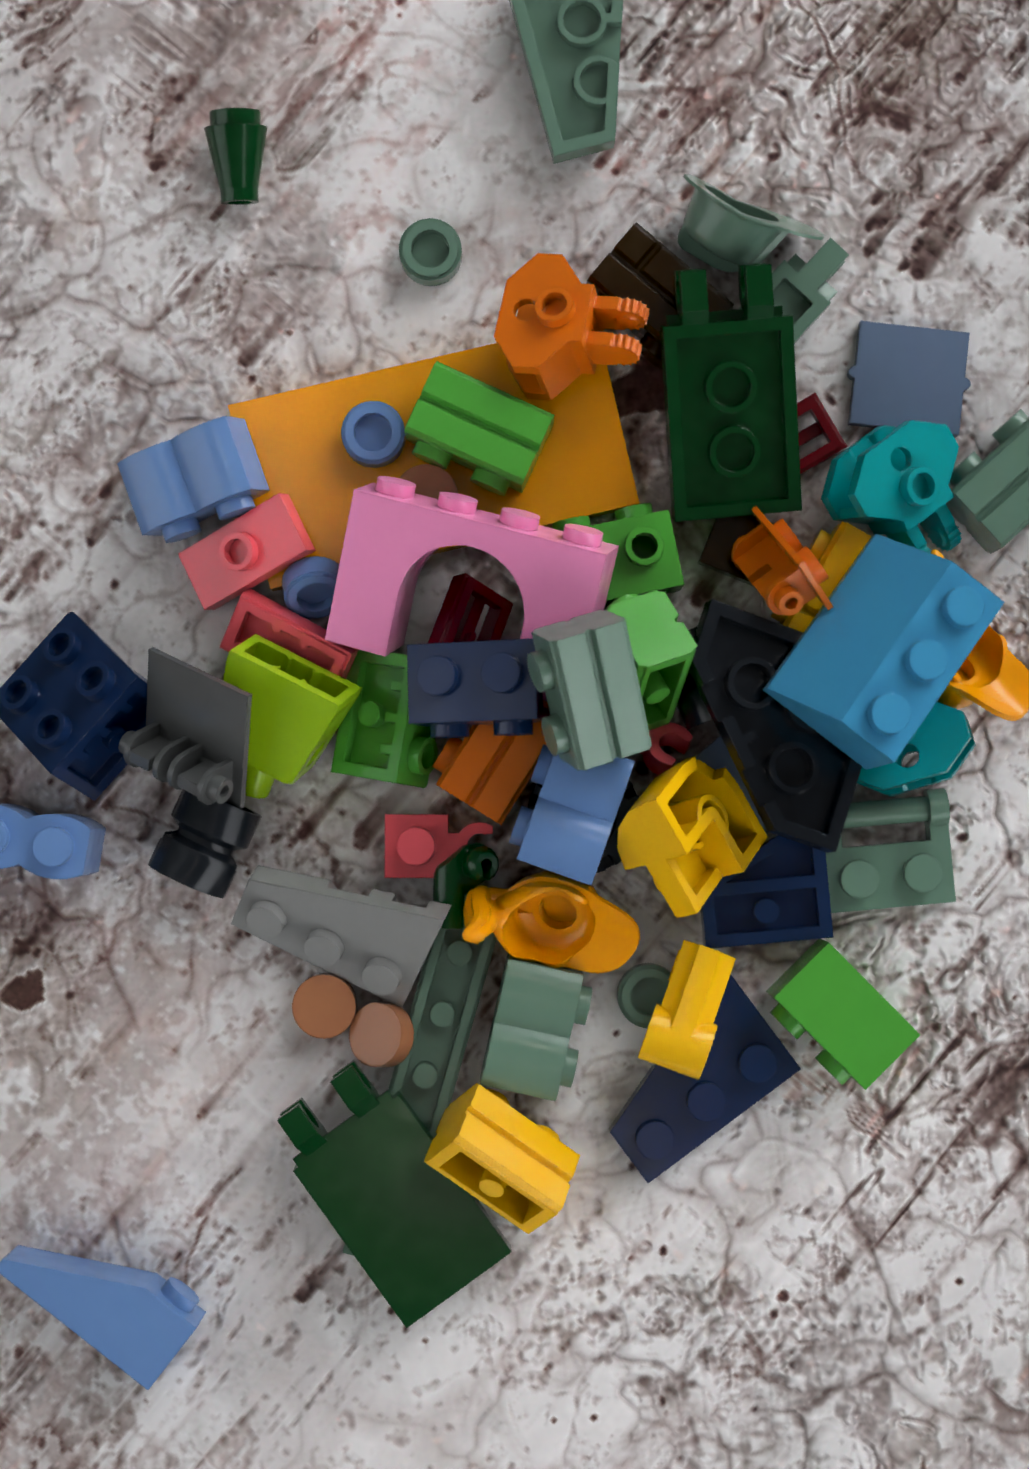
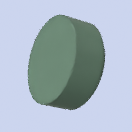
(430, 252)
(641, 990)

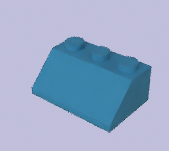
(884, 649)

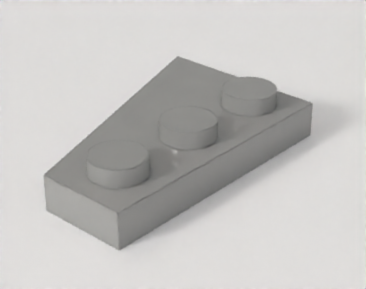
(342, 932)

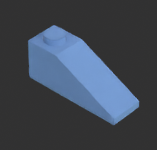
(115, 1308)

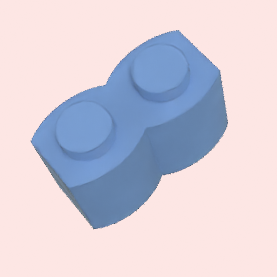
(193, 478)
(571, 816)
(50, 843)

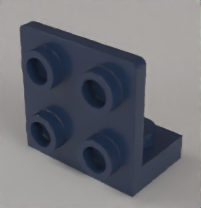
(75, 705)

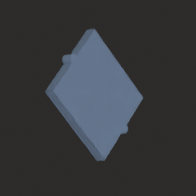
(908, 375)

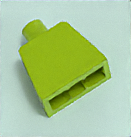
(292, 710)

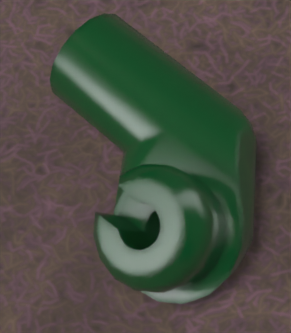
(459, 875)

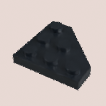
(788, 768)

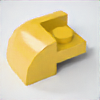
(690, 833)

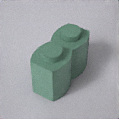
(533, 1029)

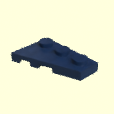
(678, 1113)

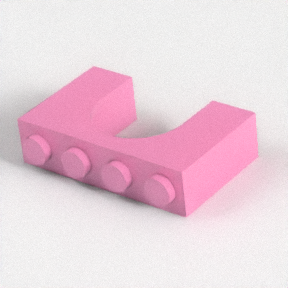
(396, 532)

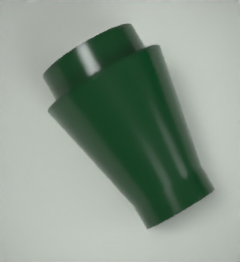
(237, 153)

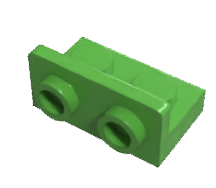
(376, 732)

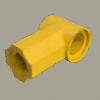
(683, 1024)

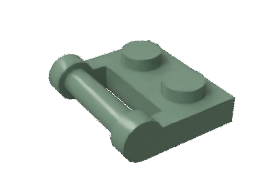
(897, 871)

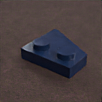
(773, 901)

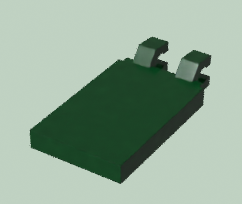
(730, 401)
(393, 1211)

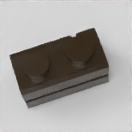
(645, 271)

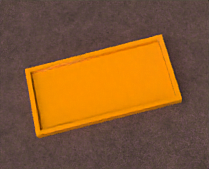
(303, 455)

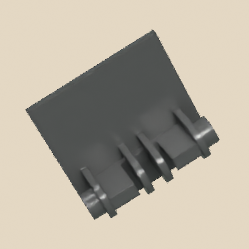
(192, 732)

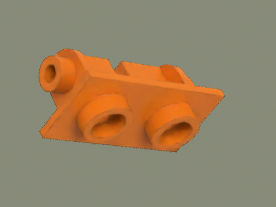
(779, 566)

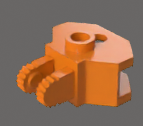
(562, 327)

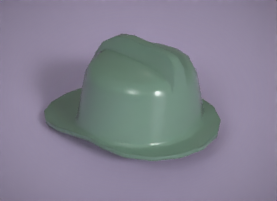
(732, 231)

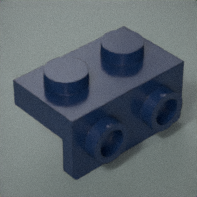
(473, 685)

